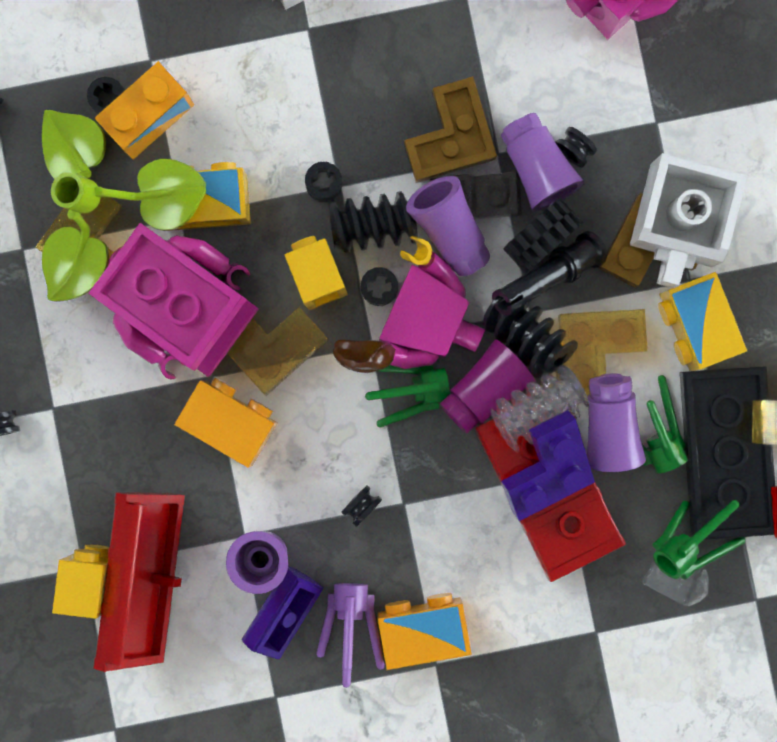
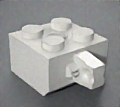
(675, 239)

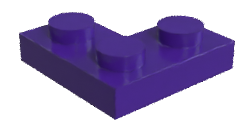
(560, 470)

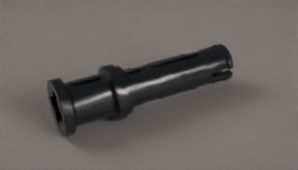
(563, 266)

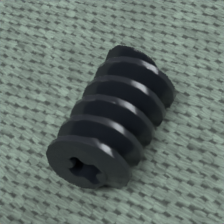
(371, 222)
(530, 338)

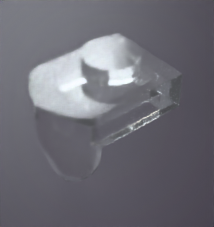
(685, 592)

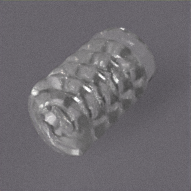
(538, 405)

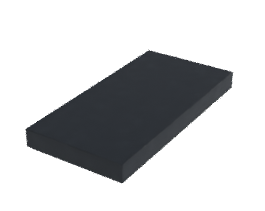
(721, 454)

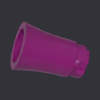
(489, 379)

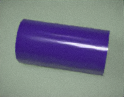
(282, 614)

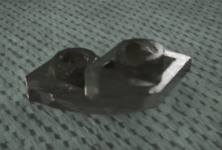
(492, 194)

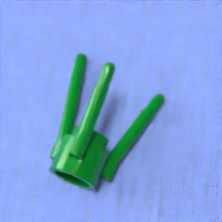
(429, 387)
(667, 446)
(678, 554)

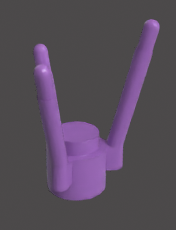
(350, 602)

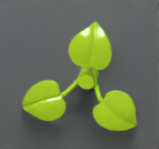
(72, 146)

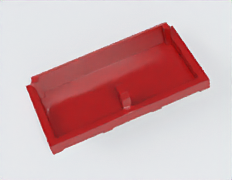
(566, 532)
(139, 580)

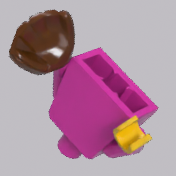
(421, 322)

